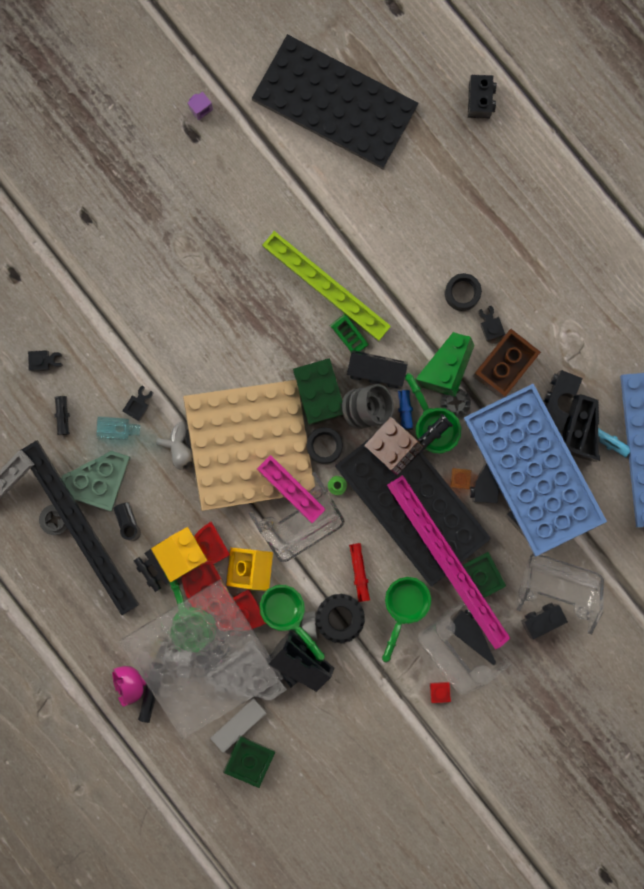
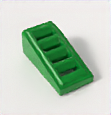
(338, 322)

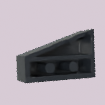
(582, 428)
(299, 662)

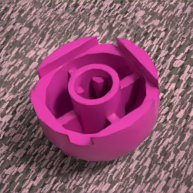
(128, 684)

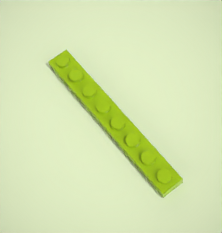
(326, 286)

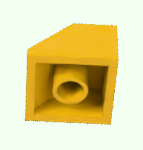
(179, 554)
(249, 569)

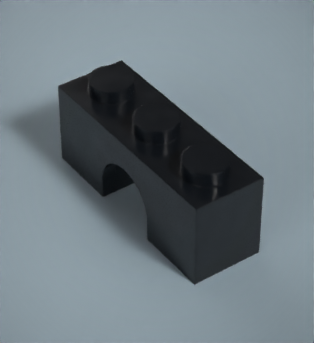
(563, 385)

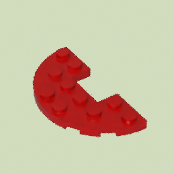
(207, 574)

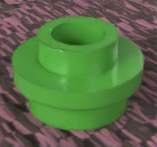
(341, 480)

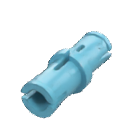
(613, 443)

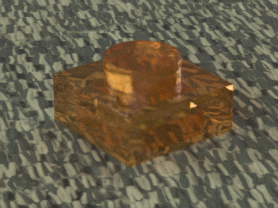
(460, 478)

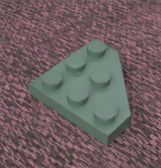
(98, 480)

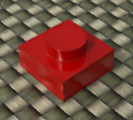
(440, 692)

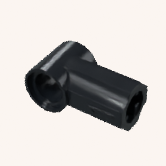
(126, 520)

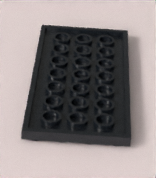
(335, 101)
(458, 526)

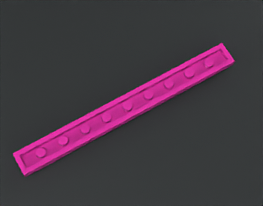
(449, 562)

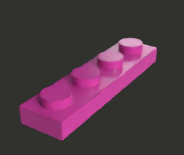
(291, 489)

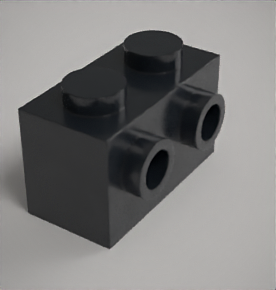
(481, 96)
(544, 621)

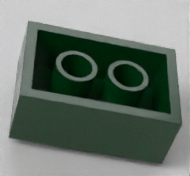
(319, 391)

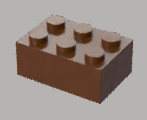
(506, 364)

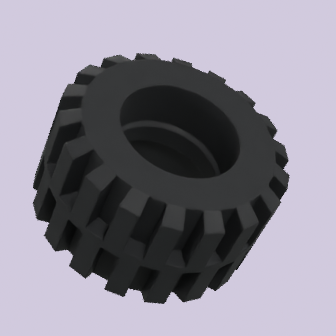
(352, 630)

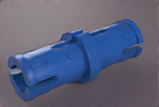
(405, 409)

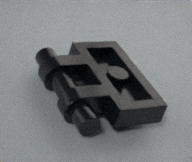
(142, 567)

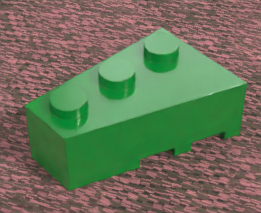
(448, 365)

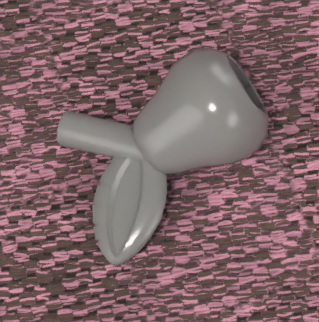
(181, 453)

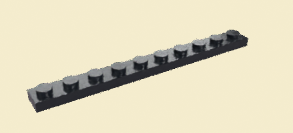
(80, 529)

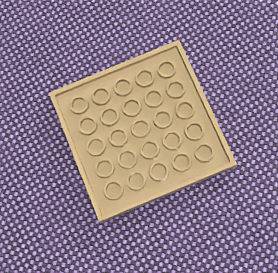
(237, 432)

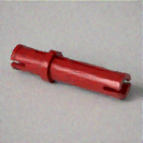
(359, 572)

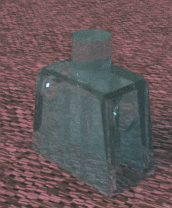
(107, 425)

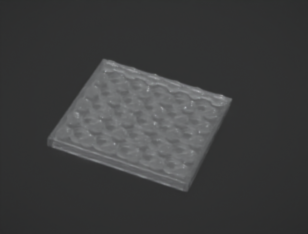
(201, 659)

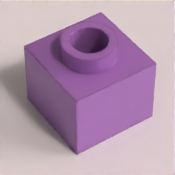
(200, 105)

